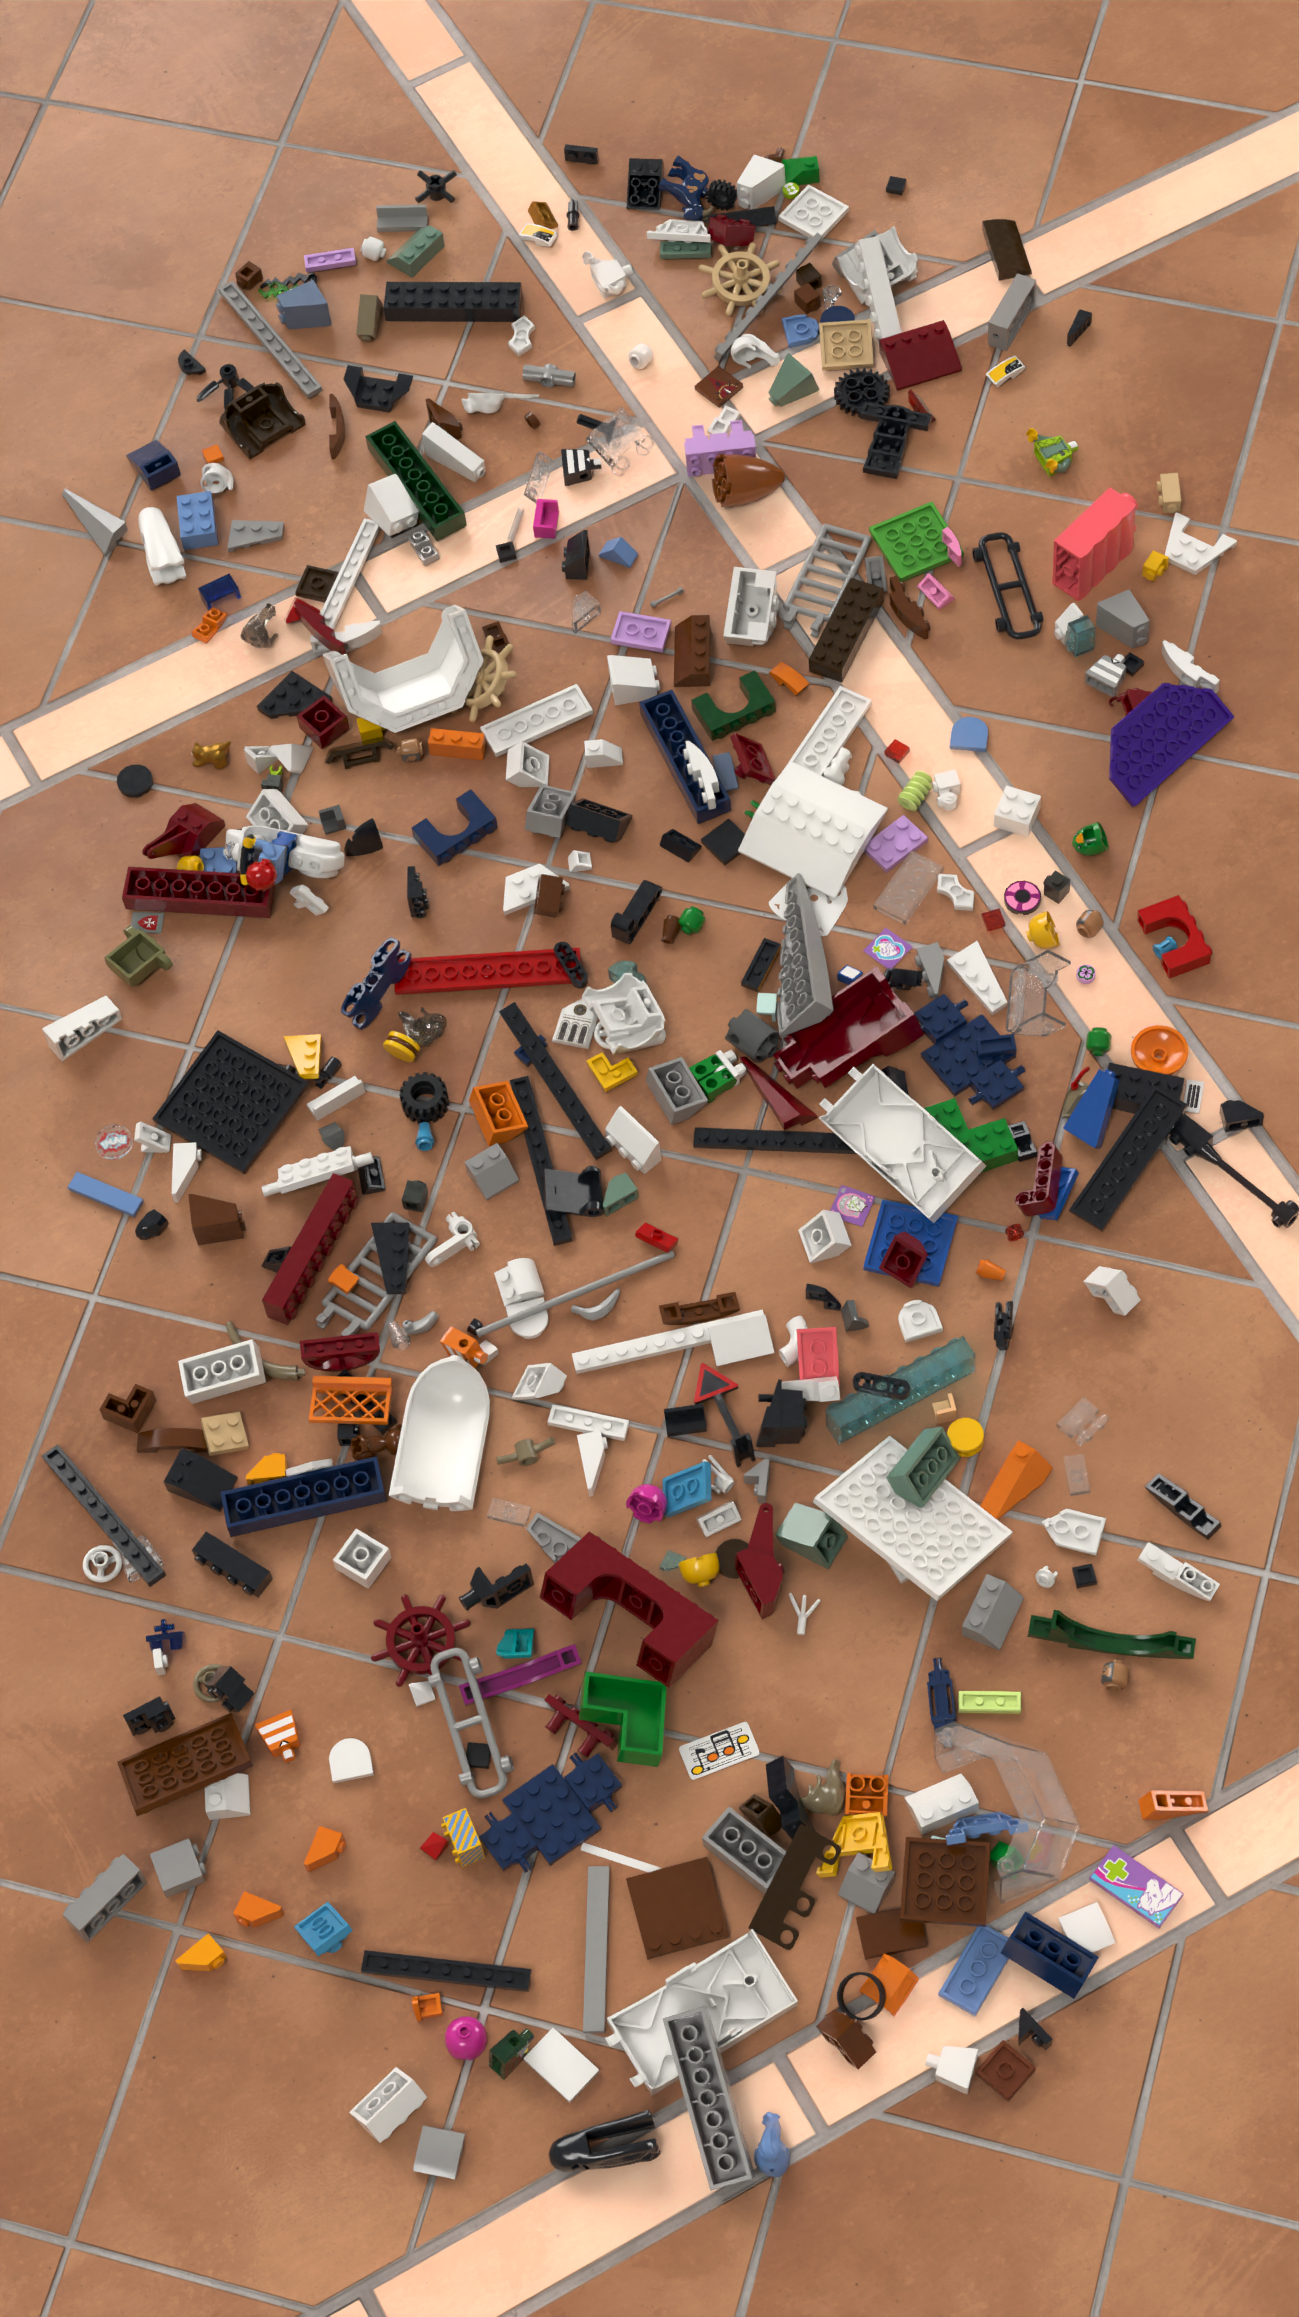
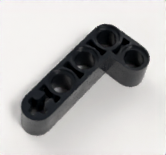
(627, 925)

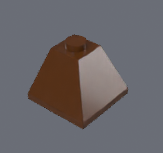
(443, 419)

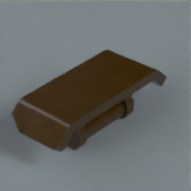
(358, 746)

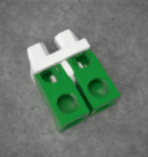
(717, 1073)

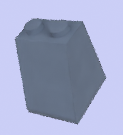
(303, 307)

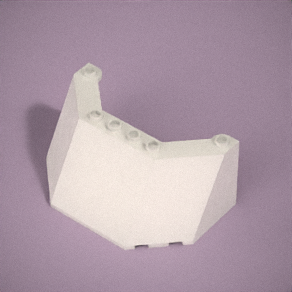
(415, 688)

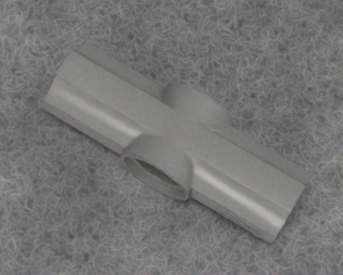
(549, 375)

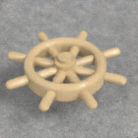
(739, 278)
(491, 683)

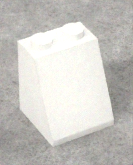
(760, 182)
(390, 505)
(632, 679)

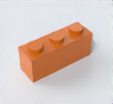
(457, 744)

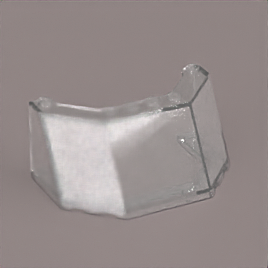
(1046, 1816)

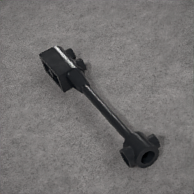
(1199, 1143)

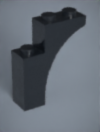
(785, 1795)

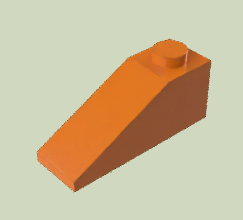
(1172, 1804)

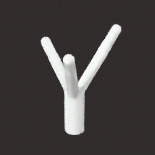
(801, 1614)

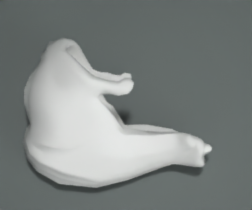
(750, 347)

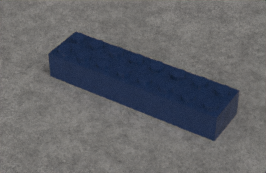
(670, 731)
(303, 1496)

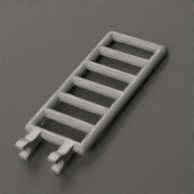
(807, 566)
(356, 1322)

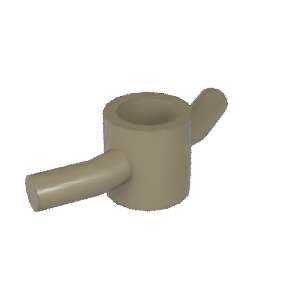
(526, 1452)

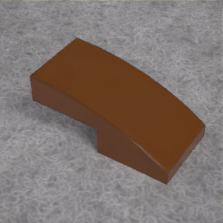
(500, 640)

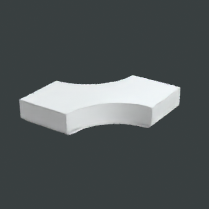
(520, 342)
(961, 897)

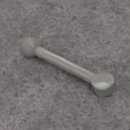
(679, 591)

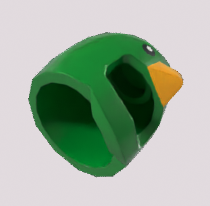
(1090, 840)

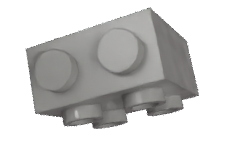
(178, 1867)

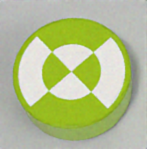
(790, 190)

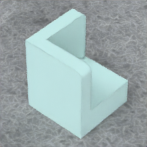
(767, 1004)

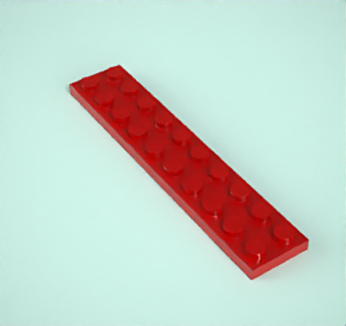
(484, 971)

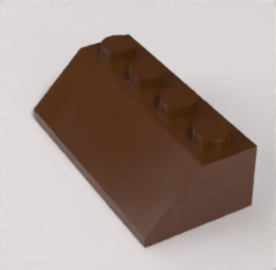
(692, 652)

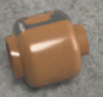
(410, 749)
(1089, 923)
(1115, 1675)

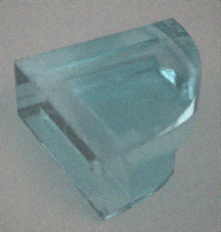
(671, 1561)

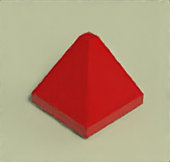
(434, 1845)

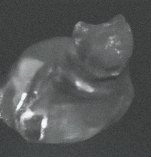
(830, 295)

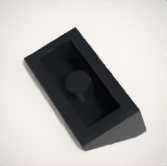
(679, 845)
(371, 1177)

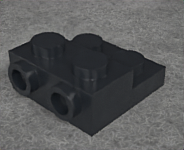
(416, 894)
(151, 1714)

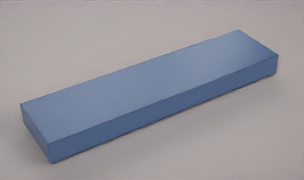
(105, 1194)

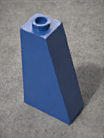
(1094, 1109)

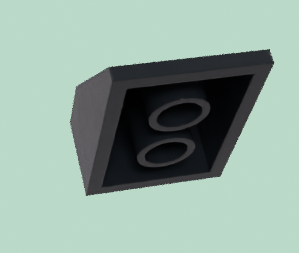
(199, 1480)

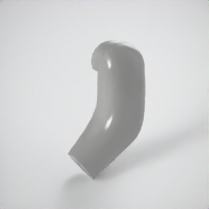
(420, 1326)

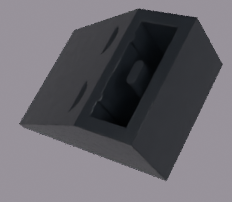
(643, 183)

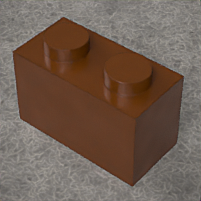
(549, 895)

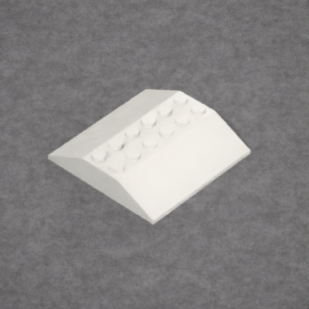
(811, 829)

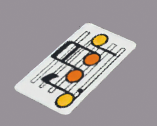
(719, 1750)

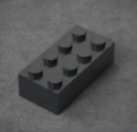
(1137, 1083)

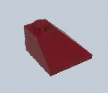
(904, 1259)

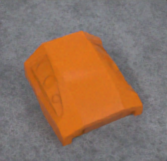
(866, 1796)
(897, 1982)

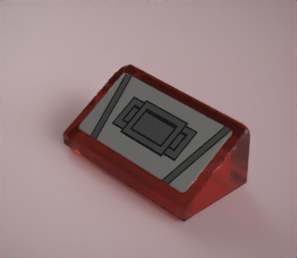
(918, 404)

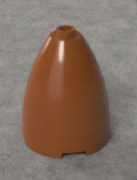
(743, 479)

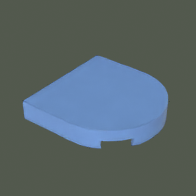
(800, 330)
(969, 735)

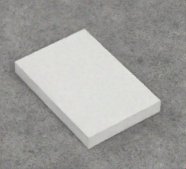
(741, 1340)
(561, 2065)

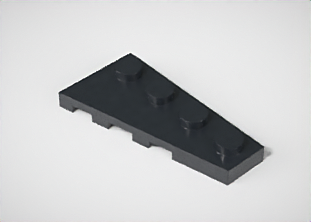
(393, 1251)

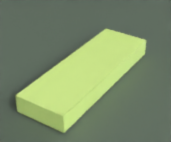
(990, 1702)

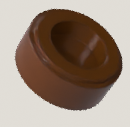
(532, 420)

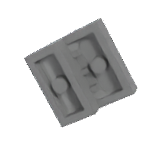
(439, 2152)

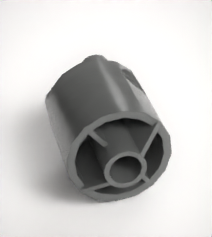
(752, 1036)

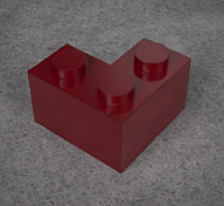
(730, 232)

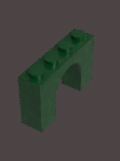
(720, 723)

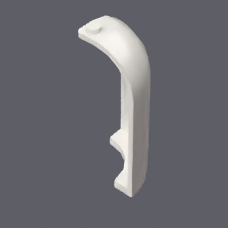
(442, 1437)

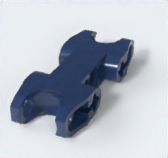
(385, 971)

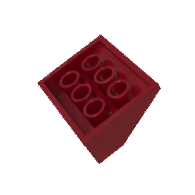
(919, 355)

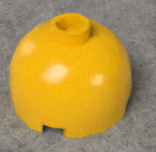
(1042, 931)
(700, 1569)

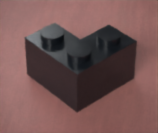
(229, 1688)

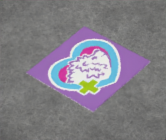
(887, 948)

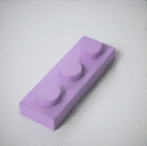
(329, 260)

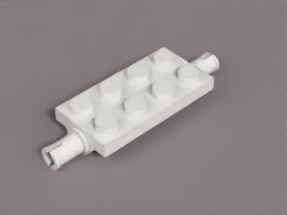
(316, 1170)

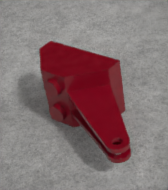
(186, 833)
(758, 1567)

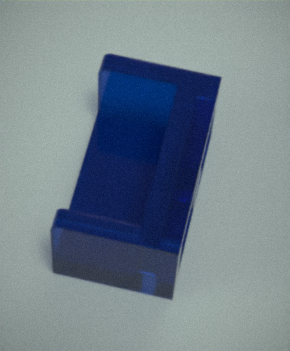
(218, 589)

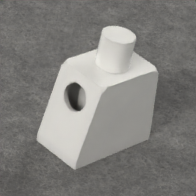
(954, 2066)

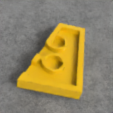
(305, 1054)

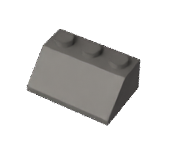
(675, 1090)
(992, 1612)

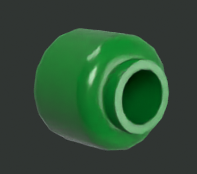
(691, 920)
(1098, 1041)

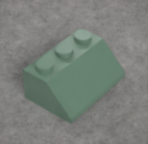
(417, 251)

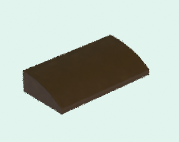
(1005, 248)

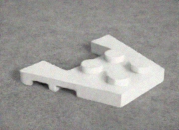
(1190, 552)

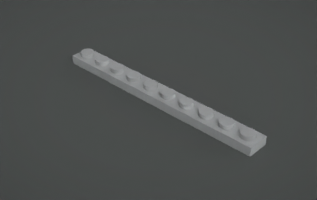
(771, 291)
(270, 339)

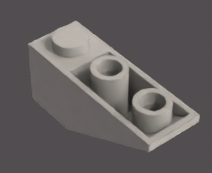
(931, 962)

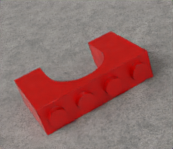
(1174, 913)

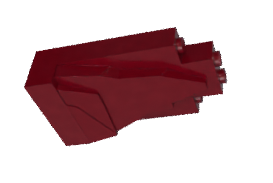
(863, 1024)

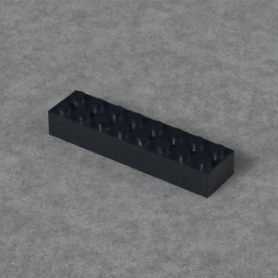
(453, 301)

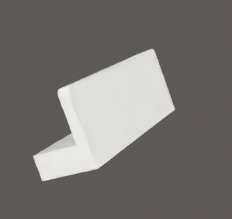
(336, 1098)

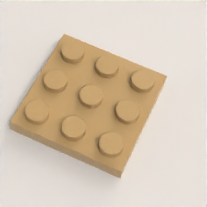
(846, 345)

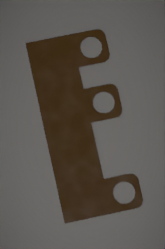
(785, 1885)

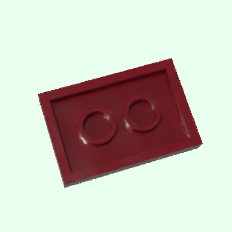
(752, 760)

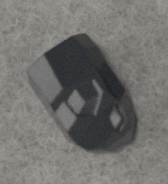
(151, 1225)

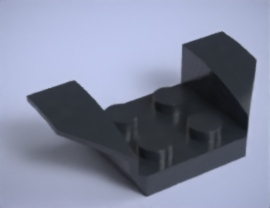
(375, 392)

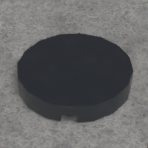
(134, 781)

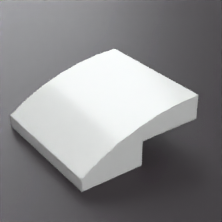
(1087, 1928)

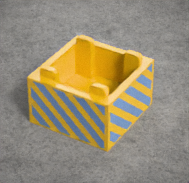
(463, 1837)

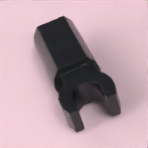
(328, 1072)

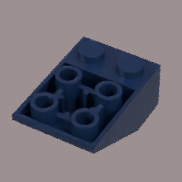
(154, 464)

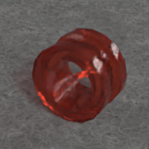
(1014, 1232)

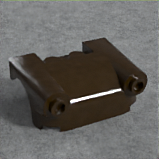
(260, 418)

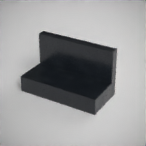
(685, 1420)

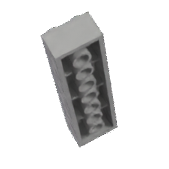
(708, 2098)

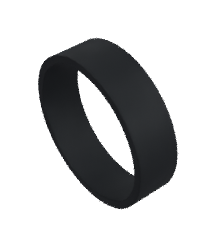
(882, 1999)

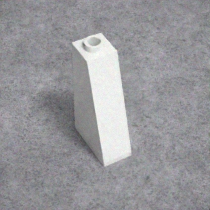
(451, 453)

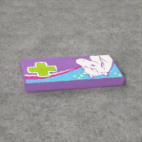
(1136, 1886)

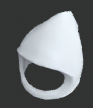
(216, 472)

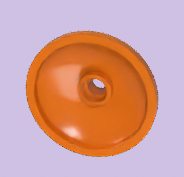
(1161, 1042)

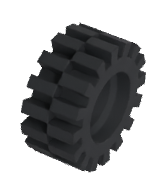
(721, 194)

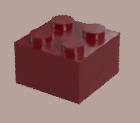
(323, 722)

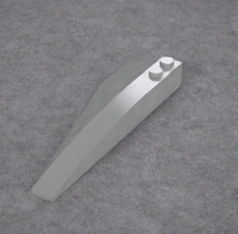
(804, 972)

